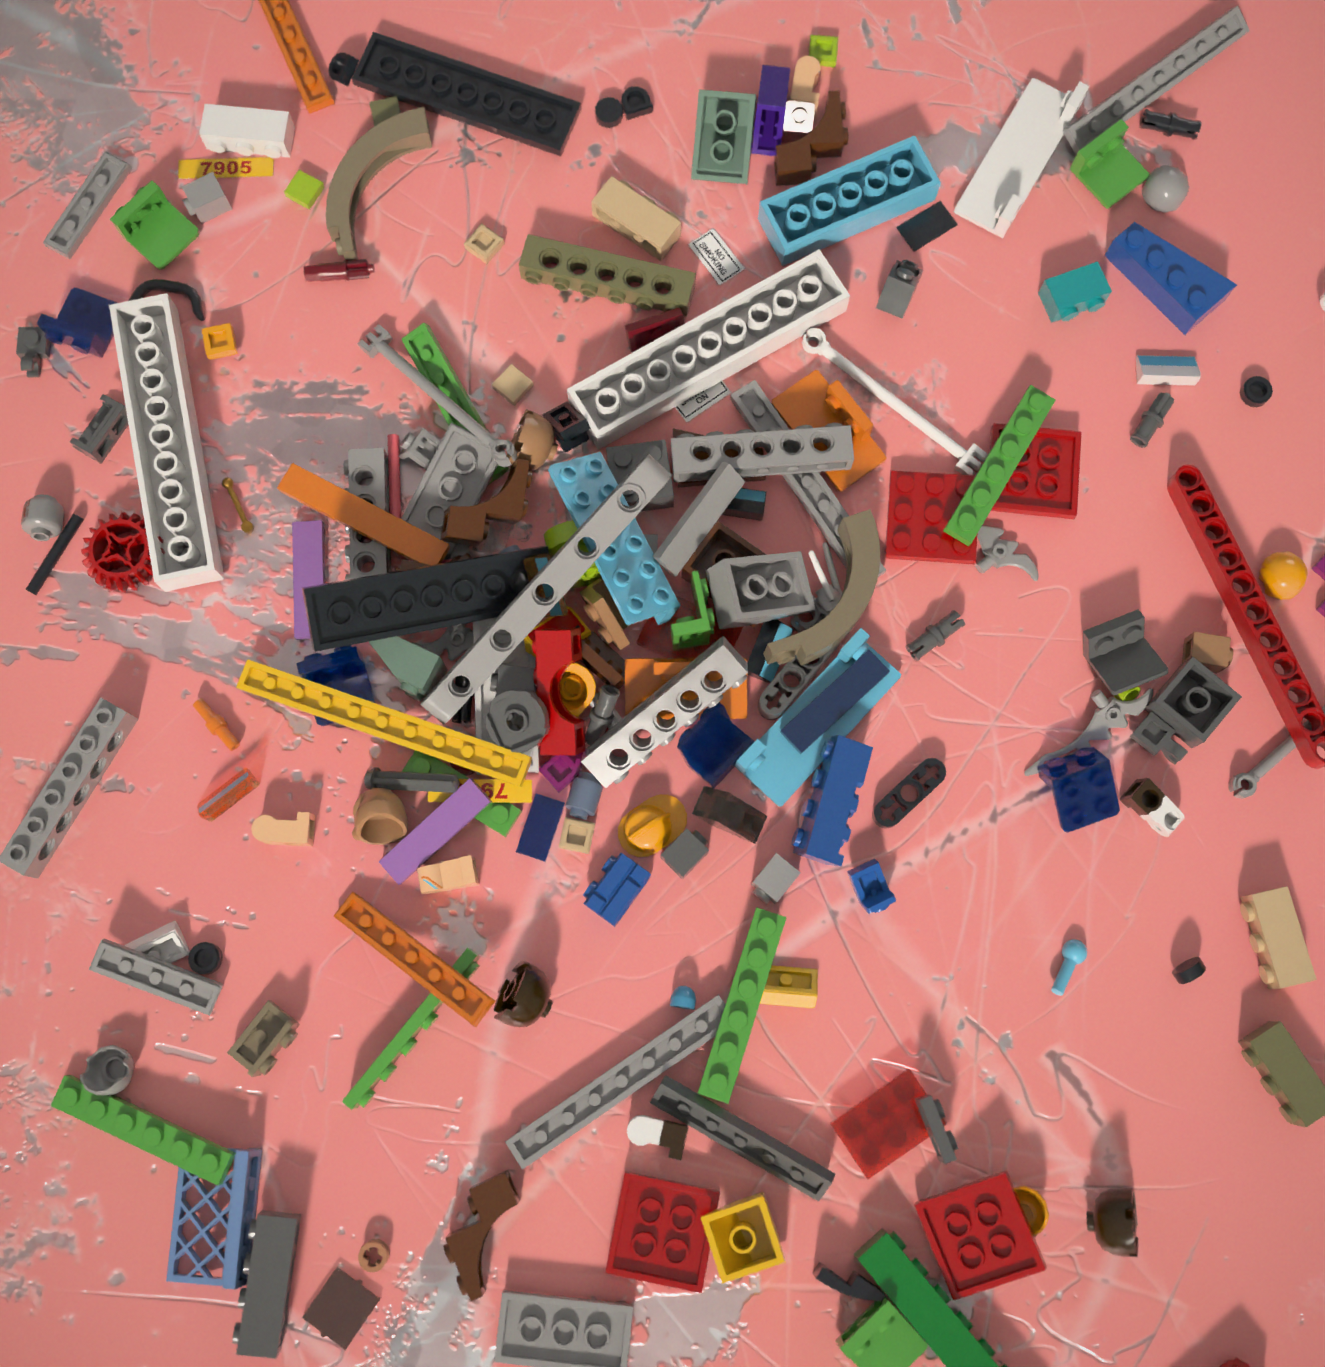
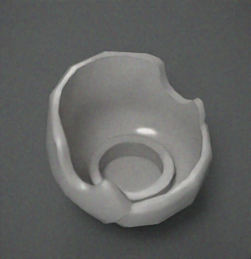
(1165, 188)
(108, 1071)

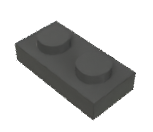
(942, 1140)

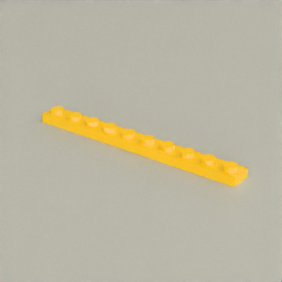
(384, 723)

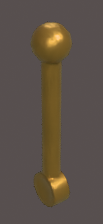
(246, 526)

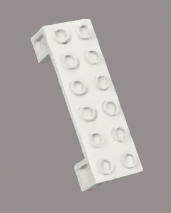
(1019, 156)

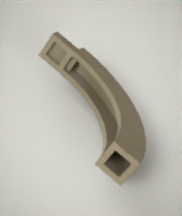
(361, 163)
(862, 556)

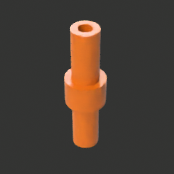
(216, 724)

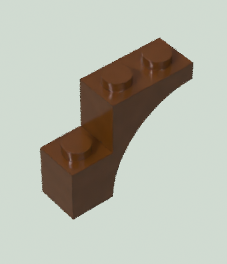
(797, 160)
(467, 523)
(466, 1244)

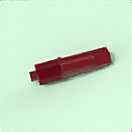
(343, 270)

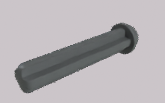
(411, 781)

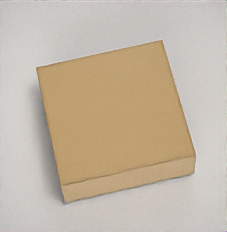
(484, 243)
(512, 385)
(577, 835)

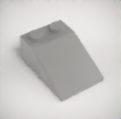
(759, 589)

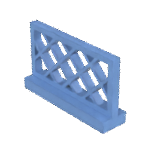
(241, 1211)

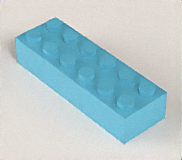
(848, 200)

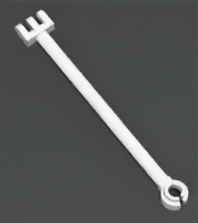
(965, 457)

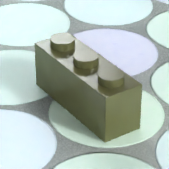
(1285, 1073)

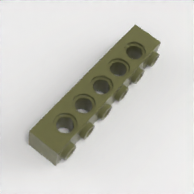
(596, 263)

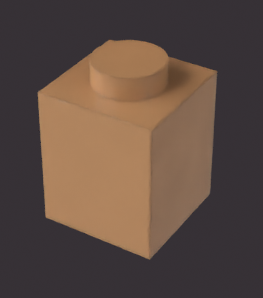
(1209, 650)

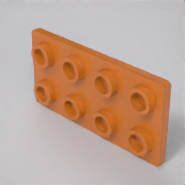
(819, 404)
(647, 675)

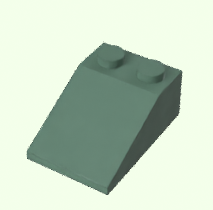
(723, 136)
(411, 665)

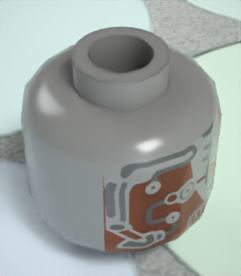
(42, 517)

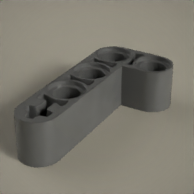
(803, 673)

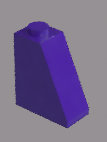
(770, 109)

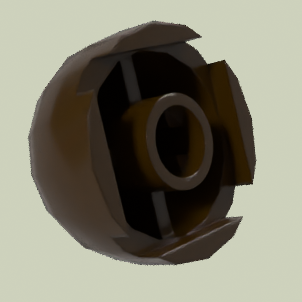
(524, 998)
(1115, 1222)

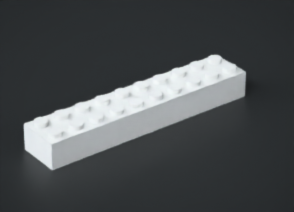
(709, 348)
(166, 443)

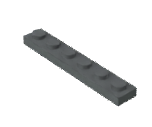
(742, 1138)

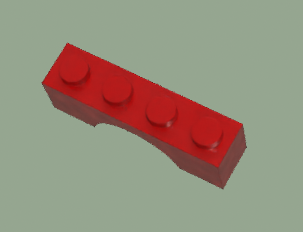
(554, 654)

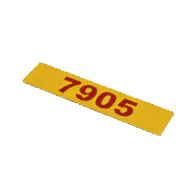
(225, 167)
(495, 789)

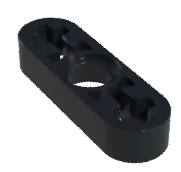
(931, 784)

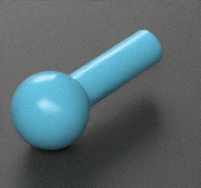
(1074, 953)

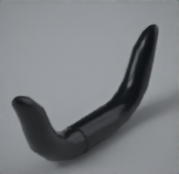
(173, 287)

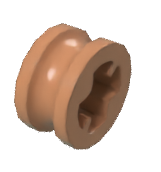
(383, 1251)

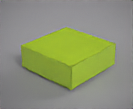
(824, 49)
(304, 189)

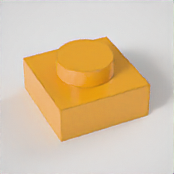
(219, 341)

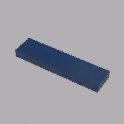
(834, 701)

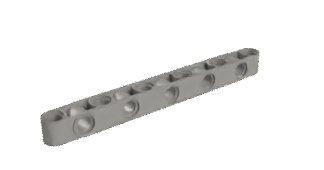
(561, 574)

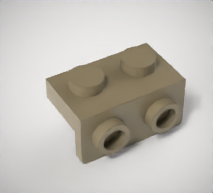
(264, 1039)

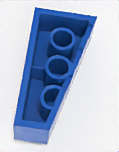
(1168, 276)
(832, 801)

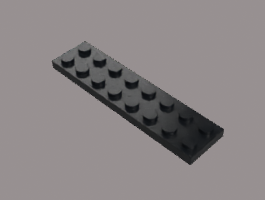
(467, 93)
(414, 599)

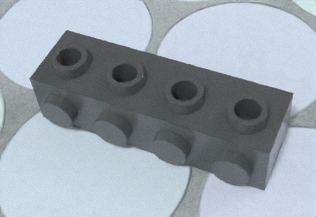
(268, 1284)

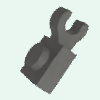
(31, 348)
(1156, 735)

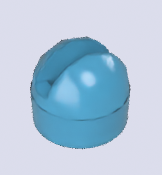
(683, 998)

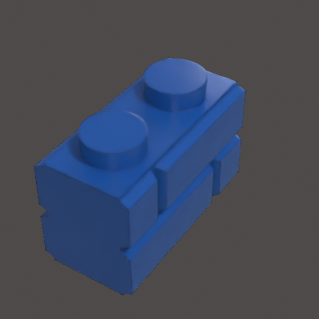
(616, 889)

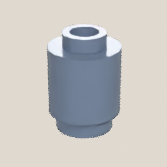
(584, 796)

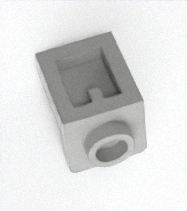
(419, 447)

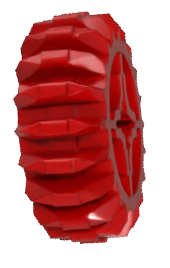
(102, 562)

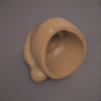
(379, 817)

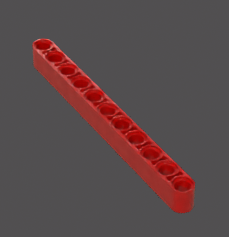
(1254, 600)

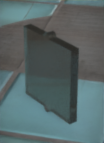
(341, 1308)

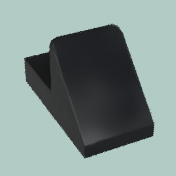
(568, 426)

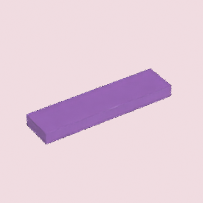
(307, 568)
(435, 831)

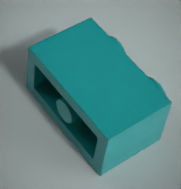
(1075, 292)

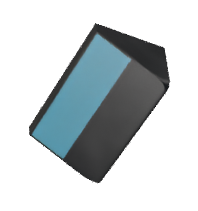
(747, 504)
(757, 664)

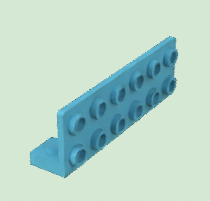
(628, 563)
(774, 763)

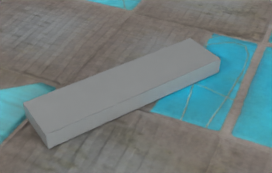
(87, 205)
(699, 519)
(156, 976)

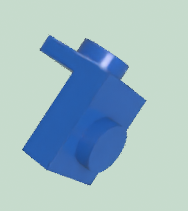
(871, 887)

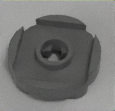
(511, 736)

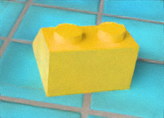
(743, 1237)

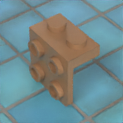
(603, 609)

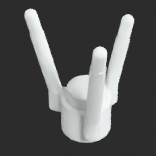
(829, 595)

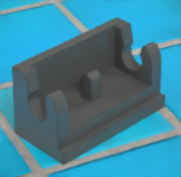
(103, 430)

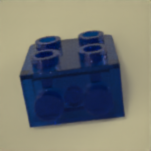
(81, 323)
(339, 670)
(713, 745)
(1081, 788)

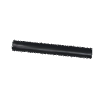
(54, 554)

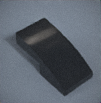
(855, 1286)

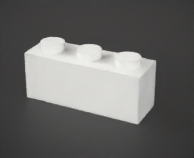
(247, 130)

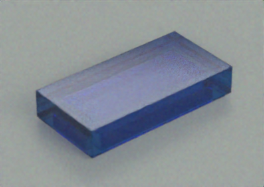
(540, 827)

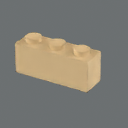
(636, 218)
(1277, 938)

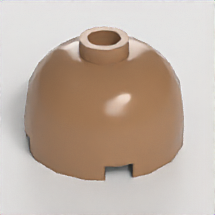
(534, 440)

